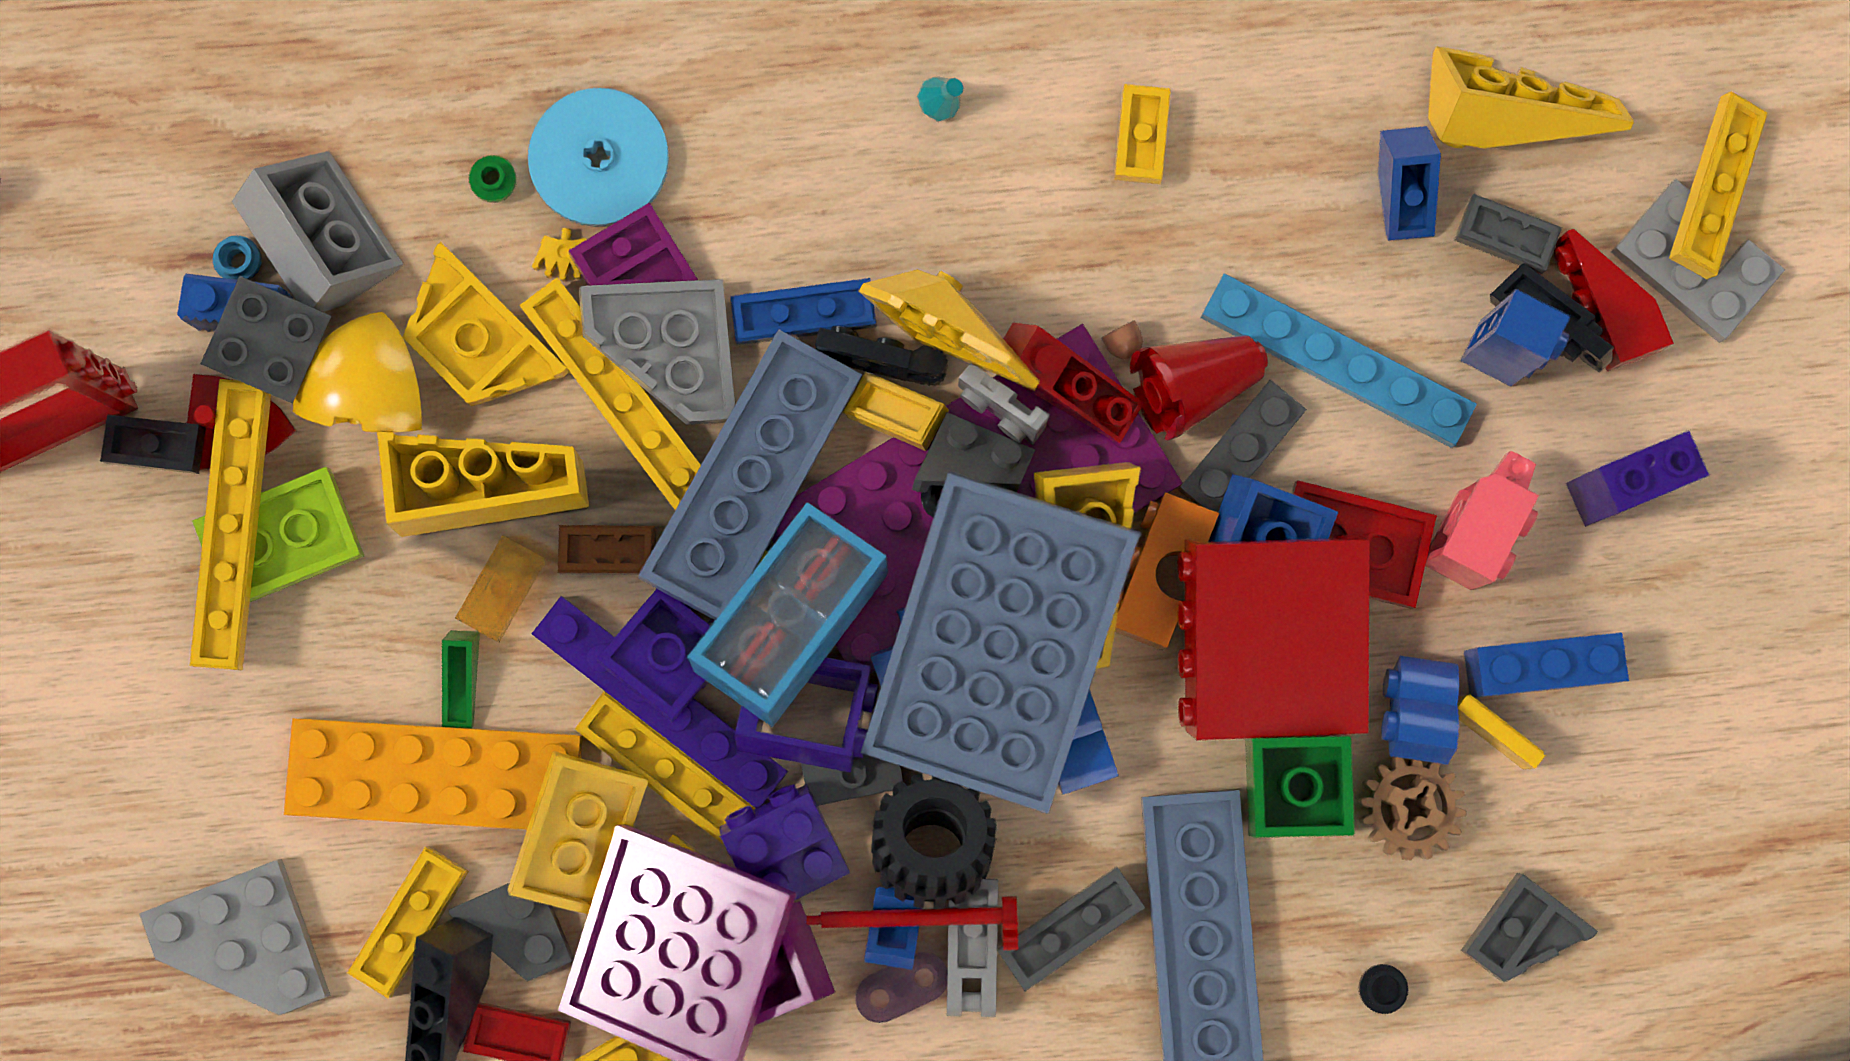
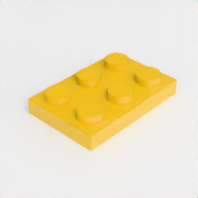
(574, 831)

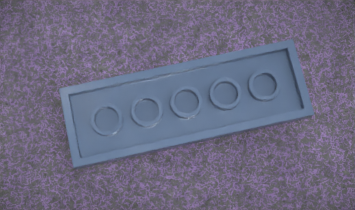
(750, 475)
(1201, 927)

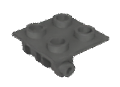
(265, 339)

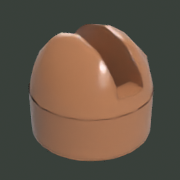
(1124, 340)

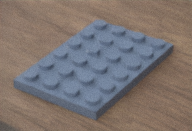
(999, 641)

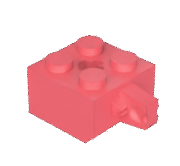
(1484, 524)

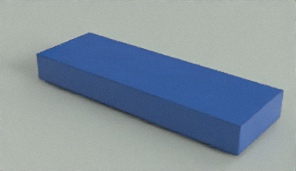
(801, 311)

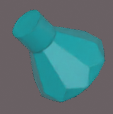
(940, 97)

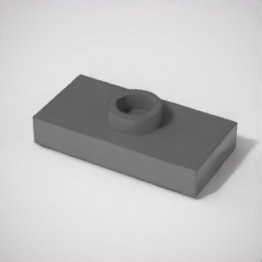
(1507, 233)
(867, 777)

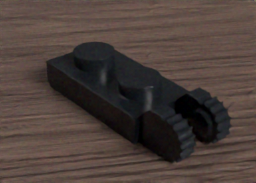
(883, 356)

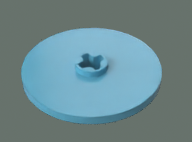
(574, 130)

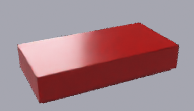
(516, 1035)

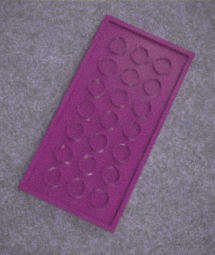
(879, 506)

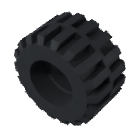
(933, 877)

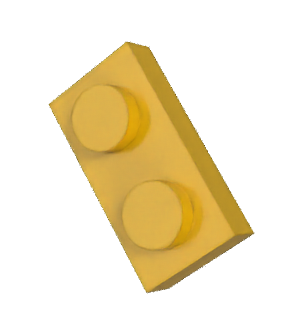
(1142, 134)

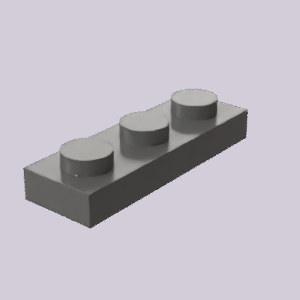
(1243, 445)
(1072, 928)

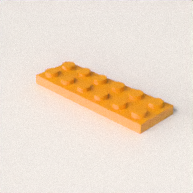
(418, 772)

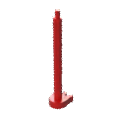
(1005, 915)

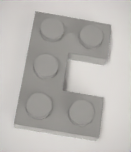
(1711, 303)

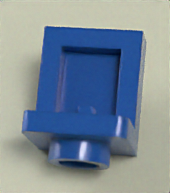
(891, 944)

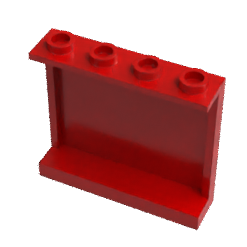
(1275, 638)

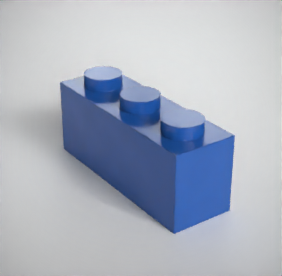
(1517, 338)
(1546, 665)

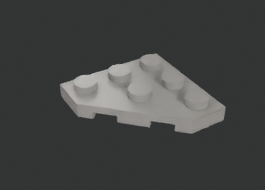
(667, 341)
(242, 939)

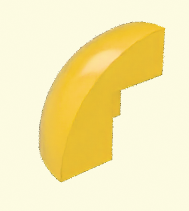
(362, 378)

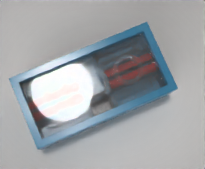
(789, 614)

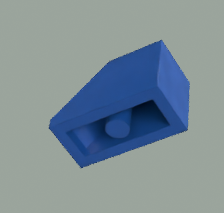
(1409, 182)

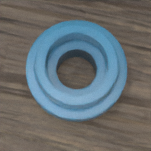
(228, 249)

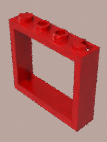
(92, 392)

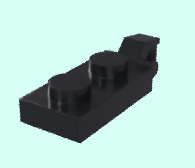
(1582, 328)

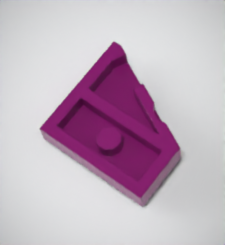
(632, 252)

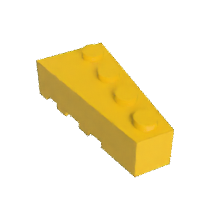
(473, 482)
(1097, 492)

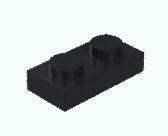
(153, 444)

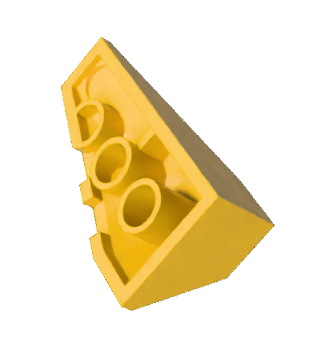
(1496, 108)
(944, 319)

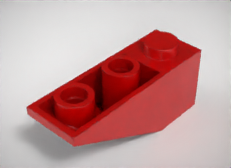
(1621, 306)
(1073, 382)

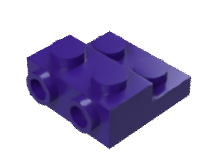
(654, 653)
(785, 842)

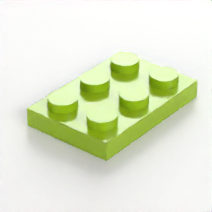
(299, 533)

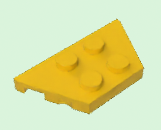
(474, 336)

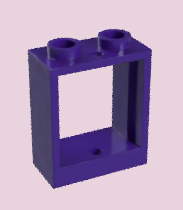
(1637, 478)
(830, 674)

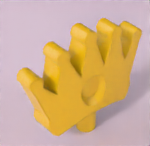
(555, 253)

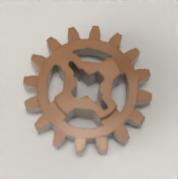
(1400, 827)

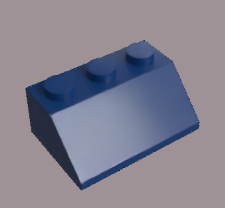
(1266, 513)

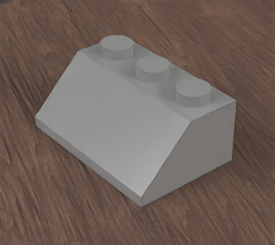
(316, 230)

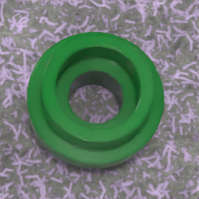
(502, 188)

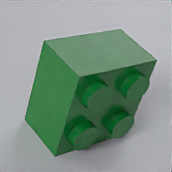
(1299, 787)

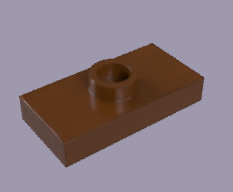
(604, 549)

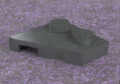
(974, 454)
(1524, 930)
(523, 931)

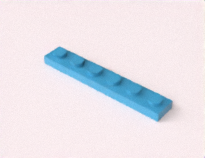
(1339, 361)

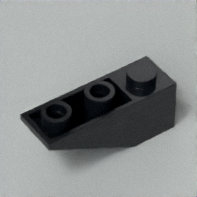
(446, 988)

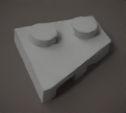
(984, 393)

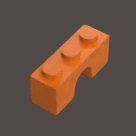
(1143, 608)

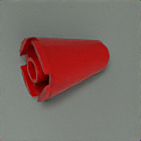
(1194, 379)

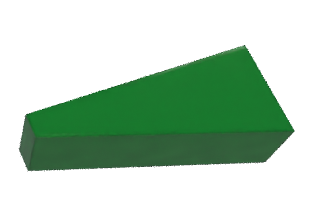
(459, 678)

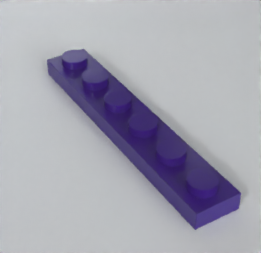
(694, 731)

